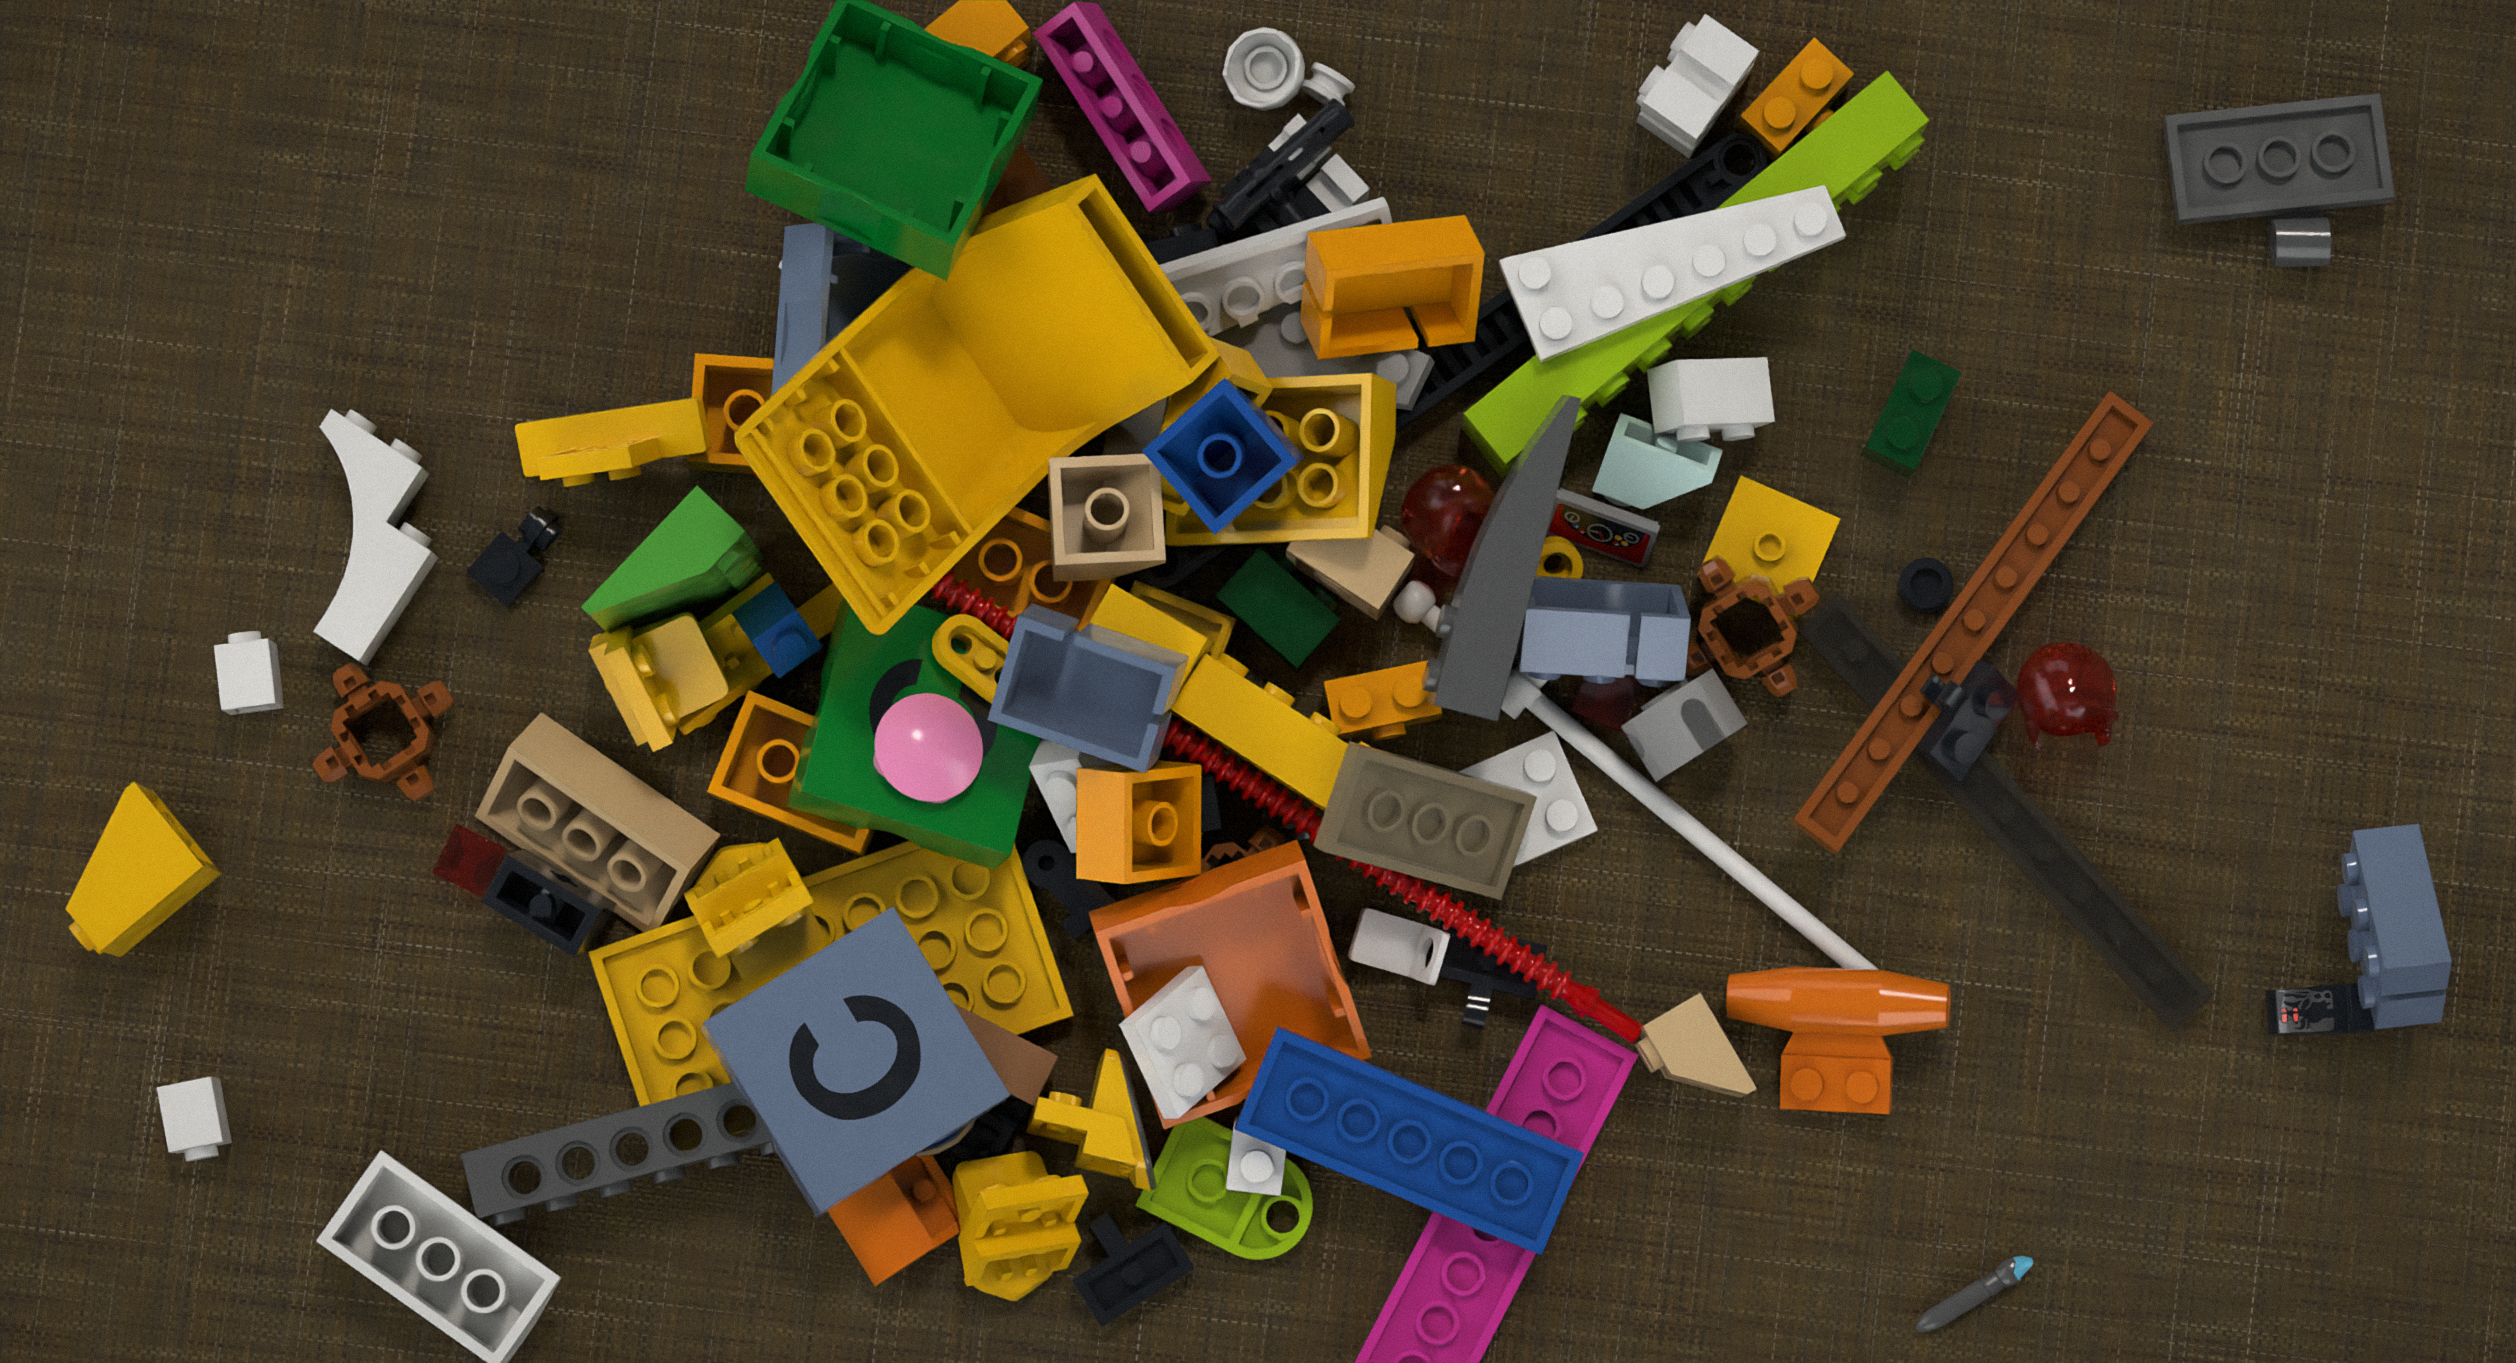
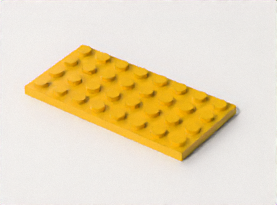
(967, 920)

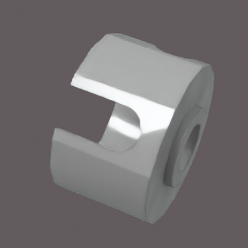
(1683, 723)

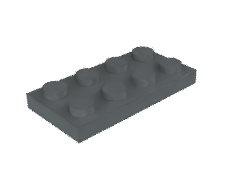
(2278, 159)

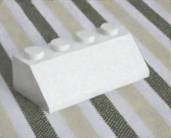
(440, 1260)

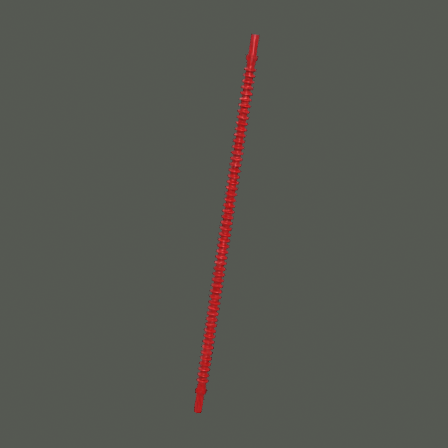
(1581, 998)

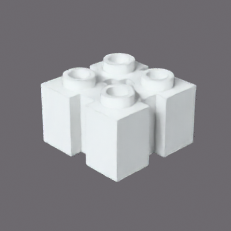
(1697, 85)

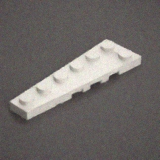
(1259, 272)
(1628, 276)

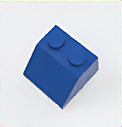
(1223, 455)

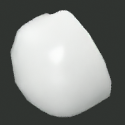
(1264, 69)

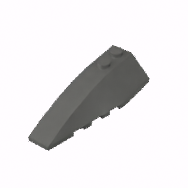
(1498, 577)

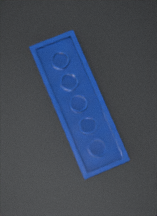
(1409, 1140)

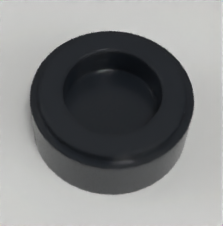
(1925, 585)

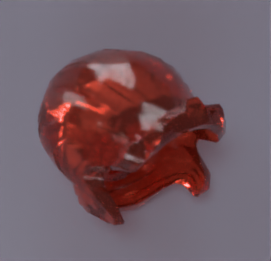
(1445, 514)
(2067, 693)

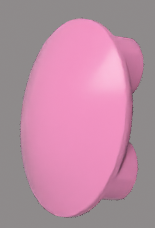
(928, 747)

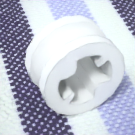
(1327, 84)

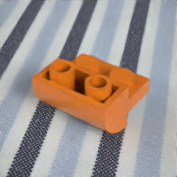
(899, 1217)

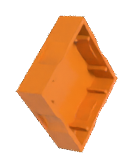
(1262, 948)

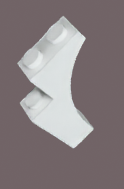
(383, 561)

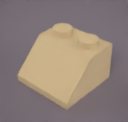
(1104, 516)
(1357, 570)
(1693, 1050)

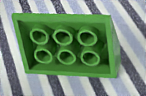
(681, 565)

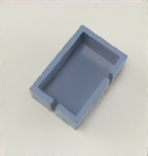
(1605, 631)
(1088, 688)
(2395, 926)

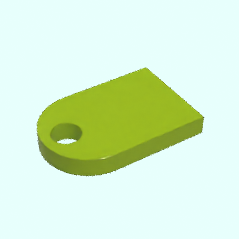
(1195, 1197)

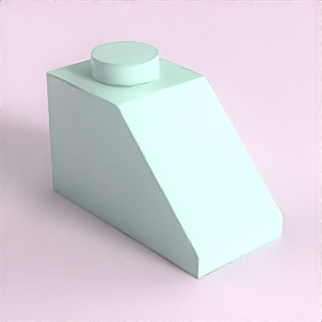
(1652, 467)

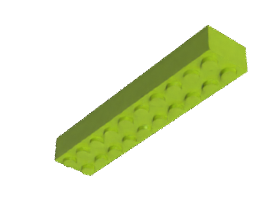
(1842, 153)

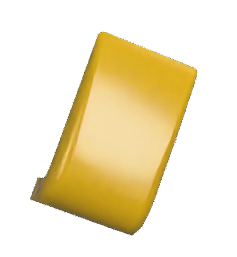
(962, 389)

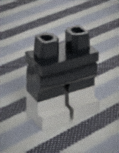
(1326, 192)

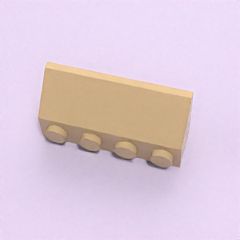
(596, 823)

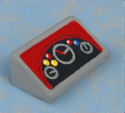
(1602, 528)

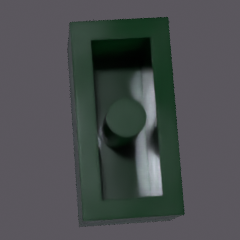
(1911, 413)
(1279, 608)

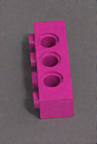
(1122, 107)

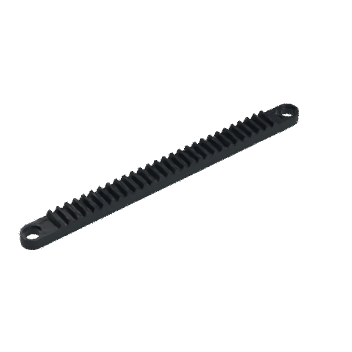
(1500, 331)

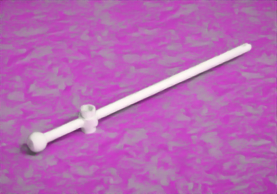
(1418, 604)

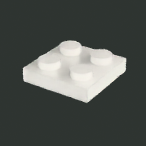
(1560, 808)
(1183, 1042)

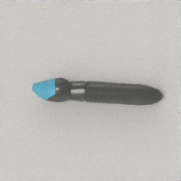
(2005, 1275)

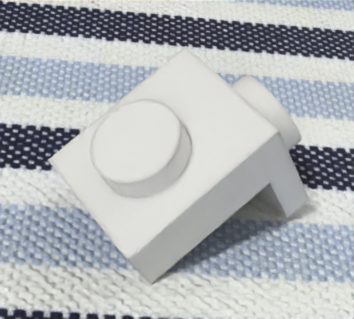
(1254, 1165)

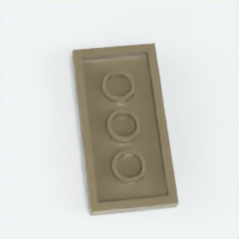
(1424, 821)

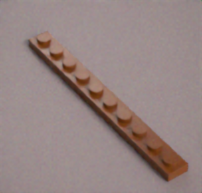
(1972, 621)

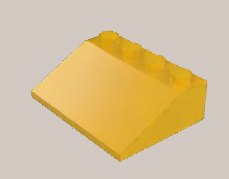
(1335, 492)

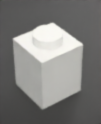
(248, 674)
(194, 1117)

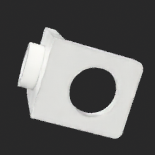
(1398, 945)

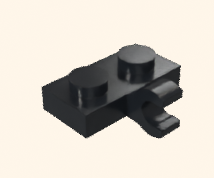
(1966, 719)
(1483, 975)
(1131, 1269)

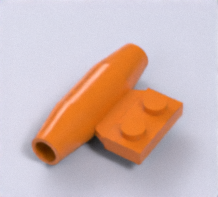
(1838, 1029)

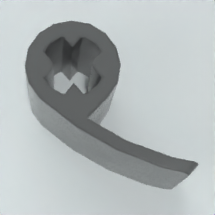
(2299, 239)

